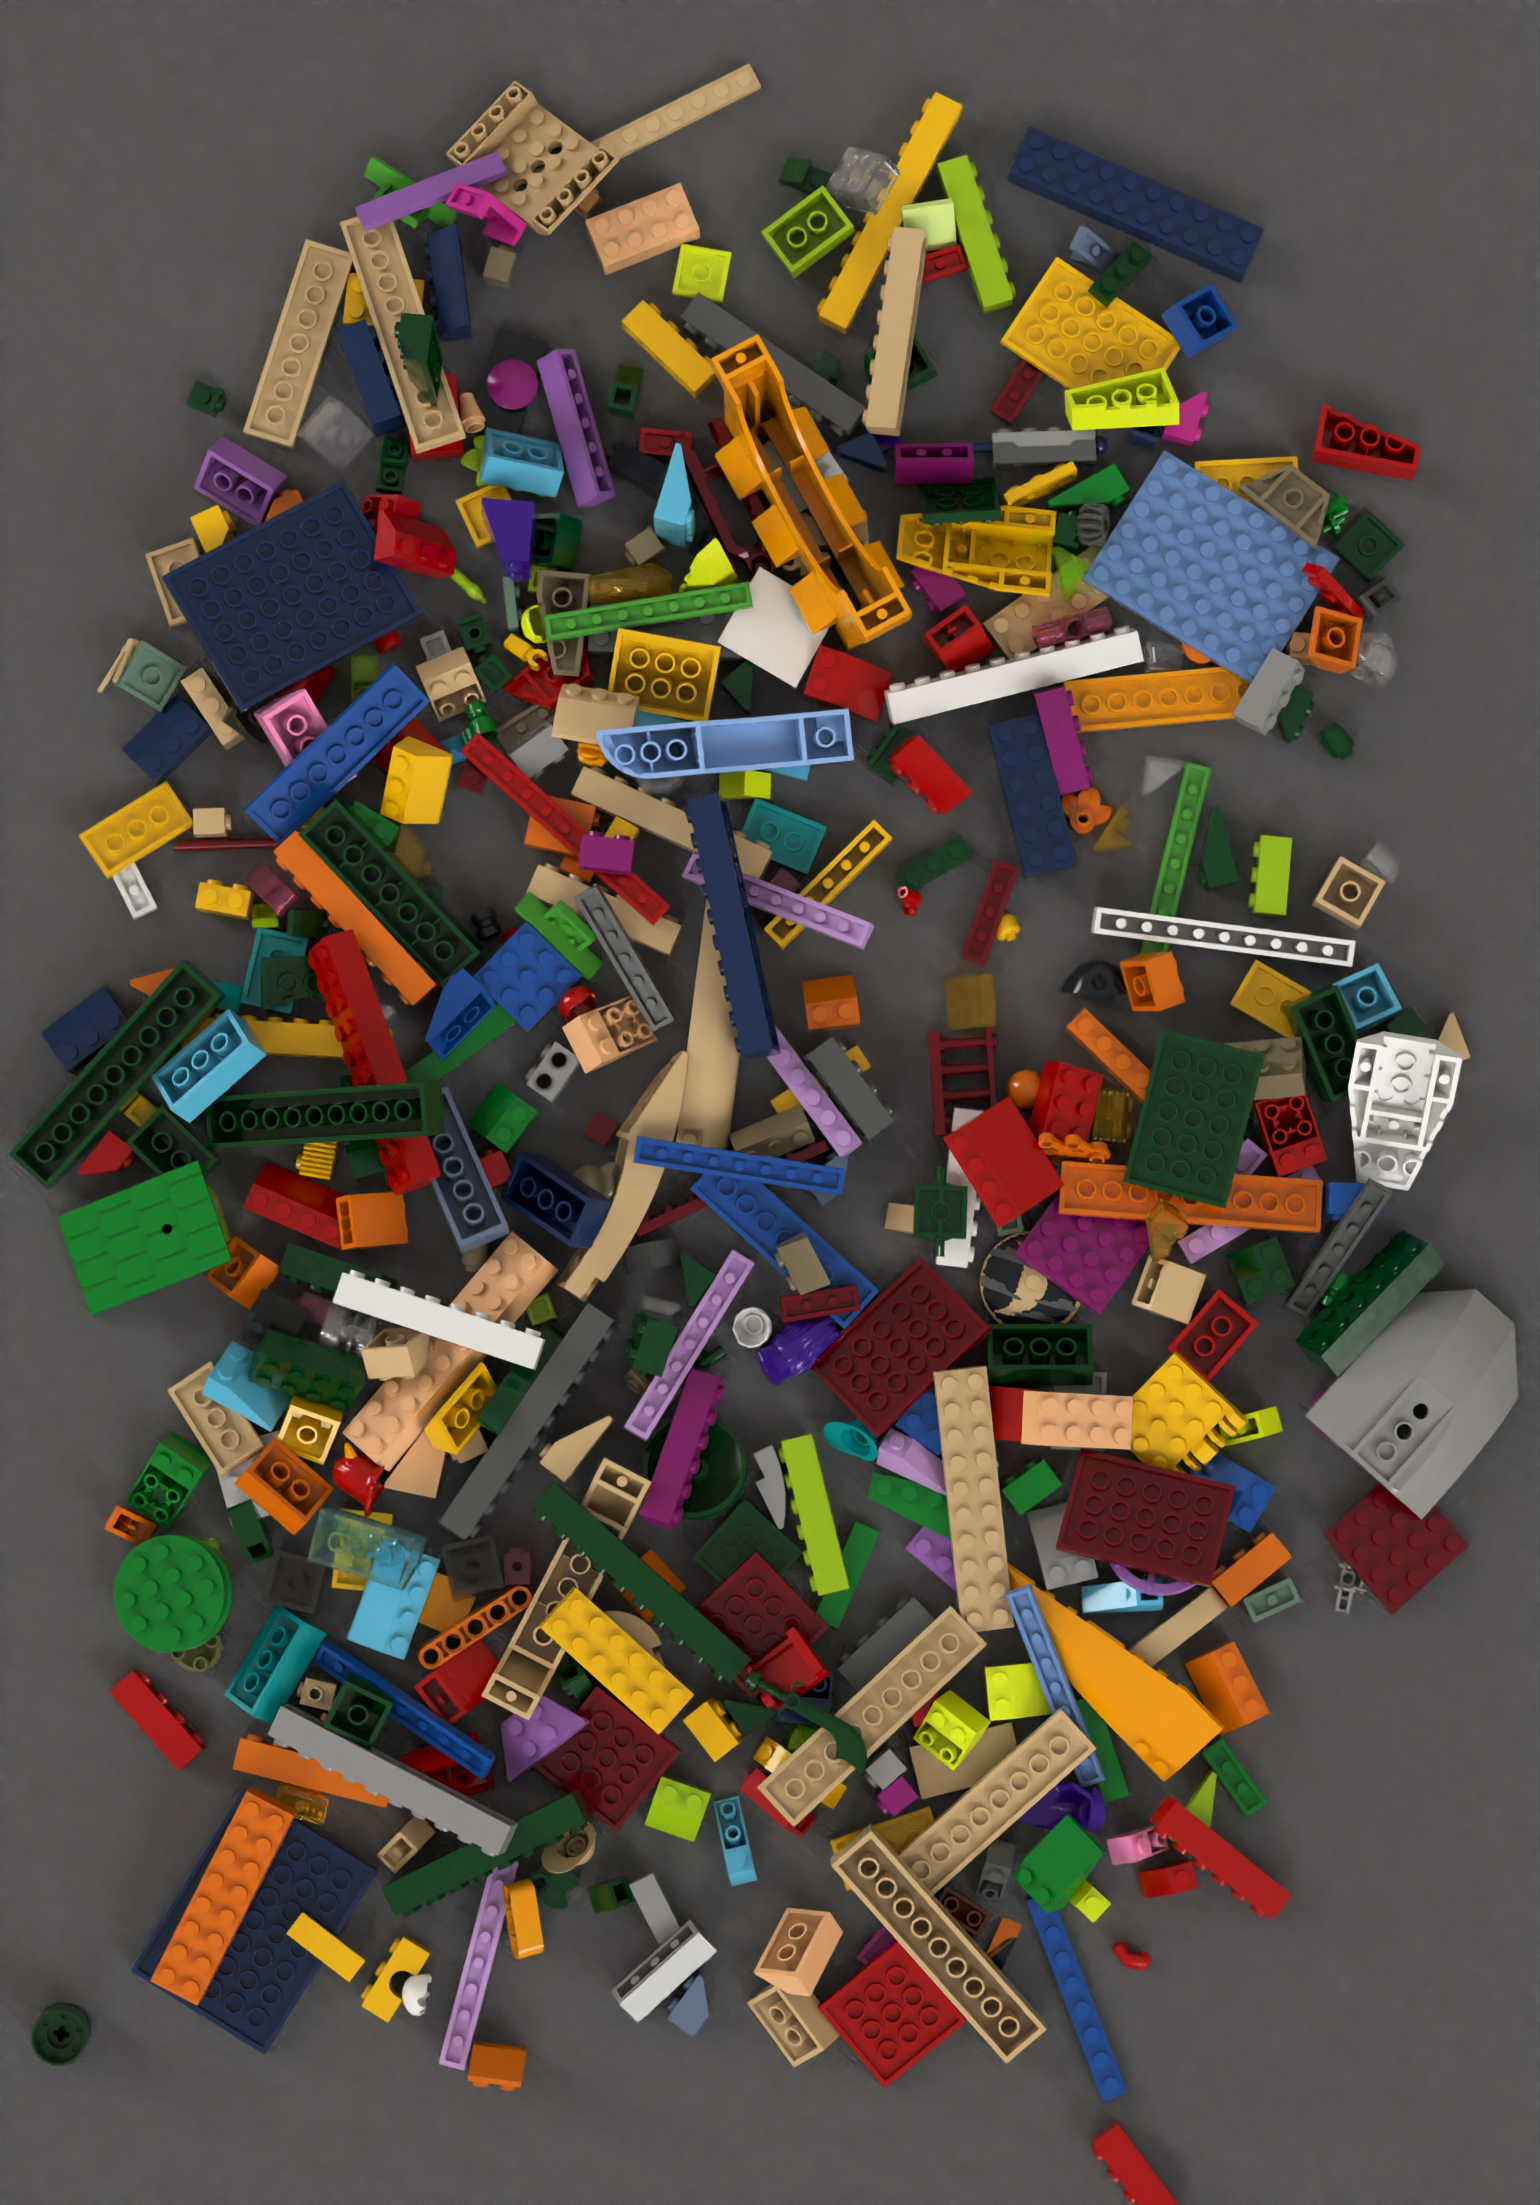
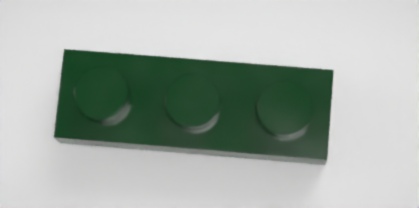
(1120, 274)
(934, 864)

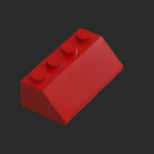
(296, 1203)

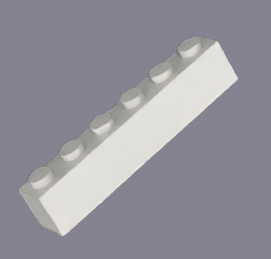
(958, 1251)

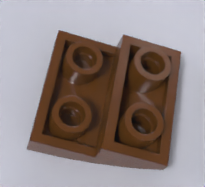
(967, 1913)

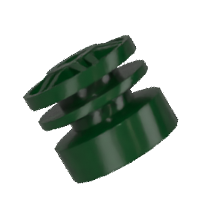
(46, 2035)

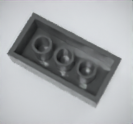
(848, 1089)

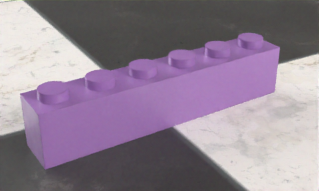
(576, 427)

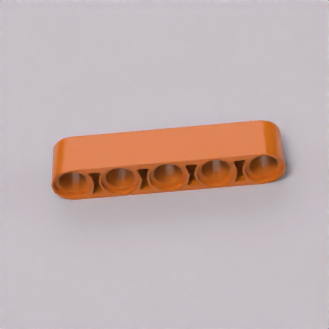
(460, 1628)

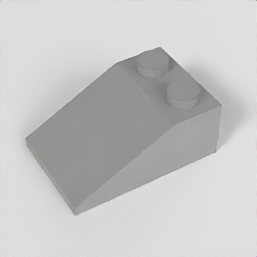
(1056, 1566)

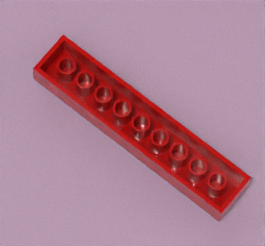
(369, 1049)

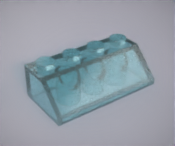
(366, 1547)

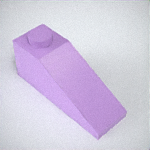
(911, 1460)

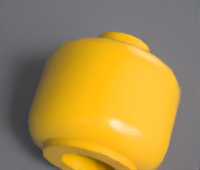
(1007, 928)

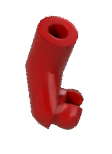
(911, 900)
(1131, 1960)

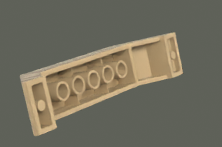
(532, 1654)

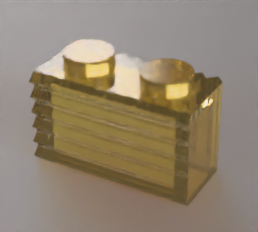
(1111, 1116)

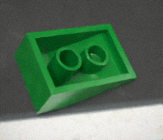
(1058, 1865)

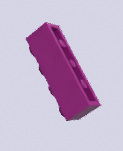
(1062, 739)

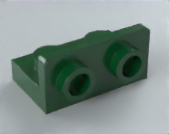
(877, 757)

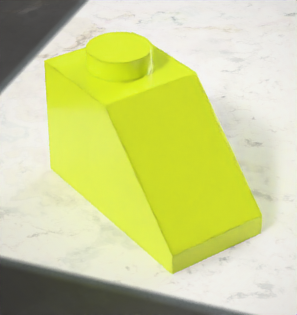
(1259, 1425)

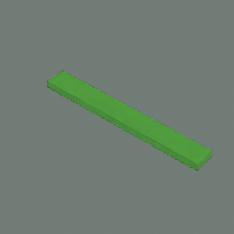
(648, 611)
(1178, 847)

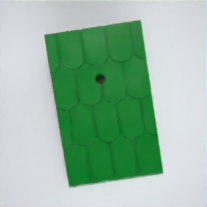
(124, 1243)

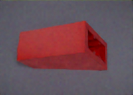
(749, 1787)

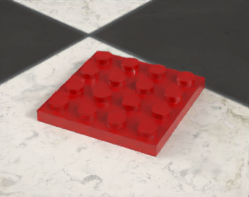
(891, 2013)

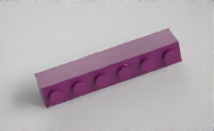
(682, 1449)

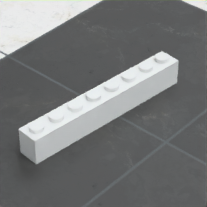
(438, 1320)

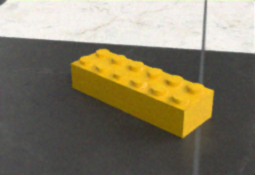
(616, 1660)

